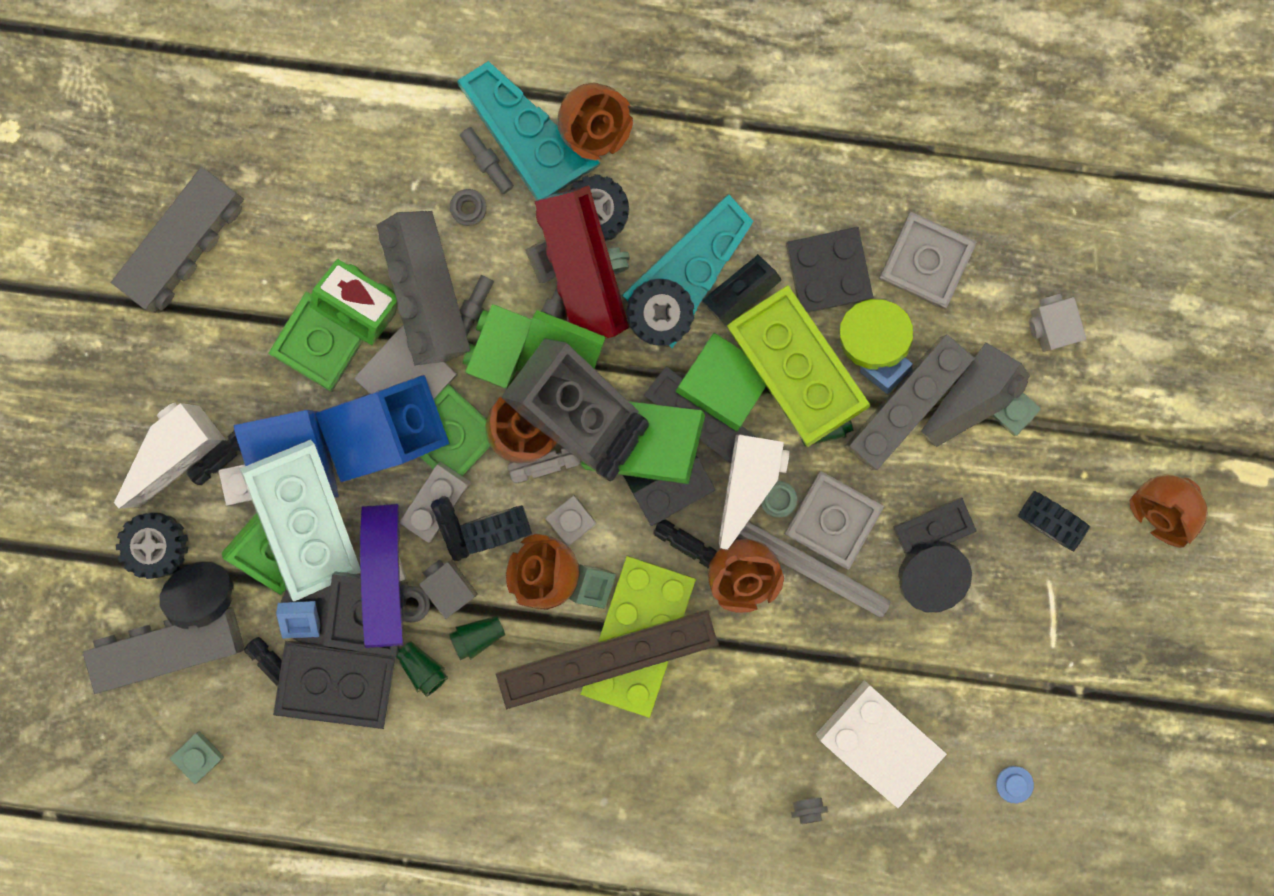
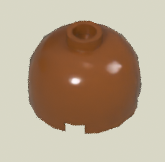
(594, 120)
(514, 436)
(1172, 507)
(542, 572)
(745, 576)

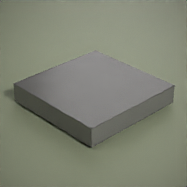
(927, 260)
(395, 365)
(834, 520)

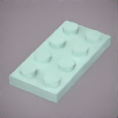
(300, 519)

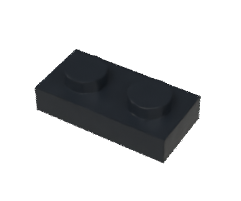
(741, 290)
(942, 523)

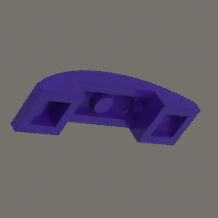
(380, 576)

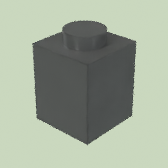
(447, 587)

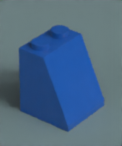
(382, 429)
(278, 433)

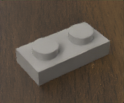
(441, 482)

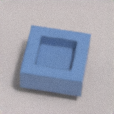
(886, 377)
(298, 619)

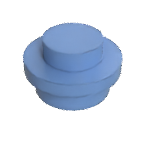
(1014, 784)

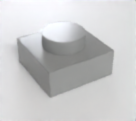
(571, 520)

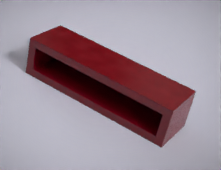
(581, 261)

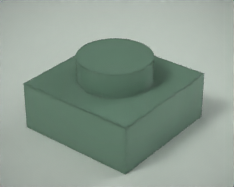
(1017, 414)
(593, 586)
(197, 757)

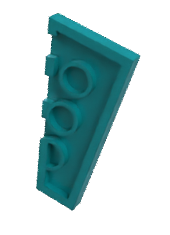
(524, 132)
(701, 252)

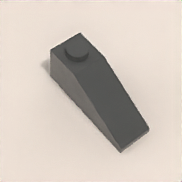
(979, 393)

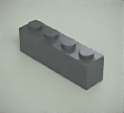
(178, 241)
(423, 287)
(909, 402)
(160, 651)

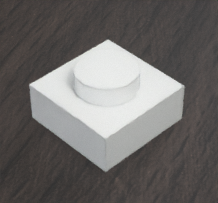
(234, 486)

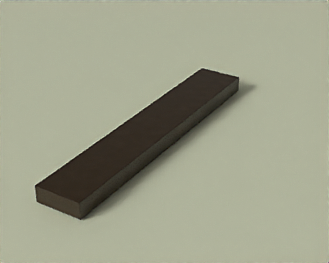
(607, 659)

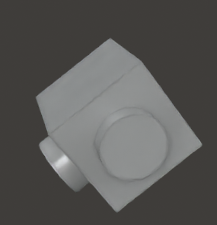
(1056, 323)

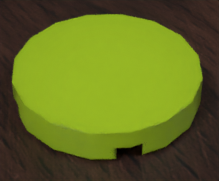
(876, 334)

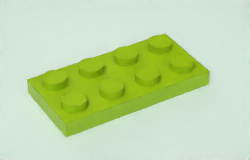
(798, 366)
(642, 598)

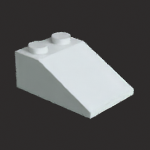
(167, 452)
(751, 477)
(880, 744)

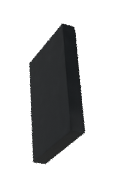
(333, 685)

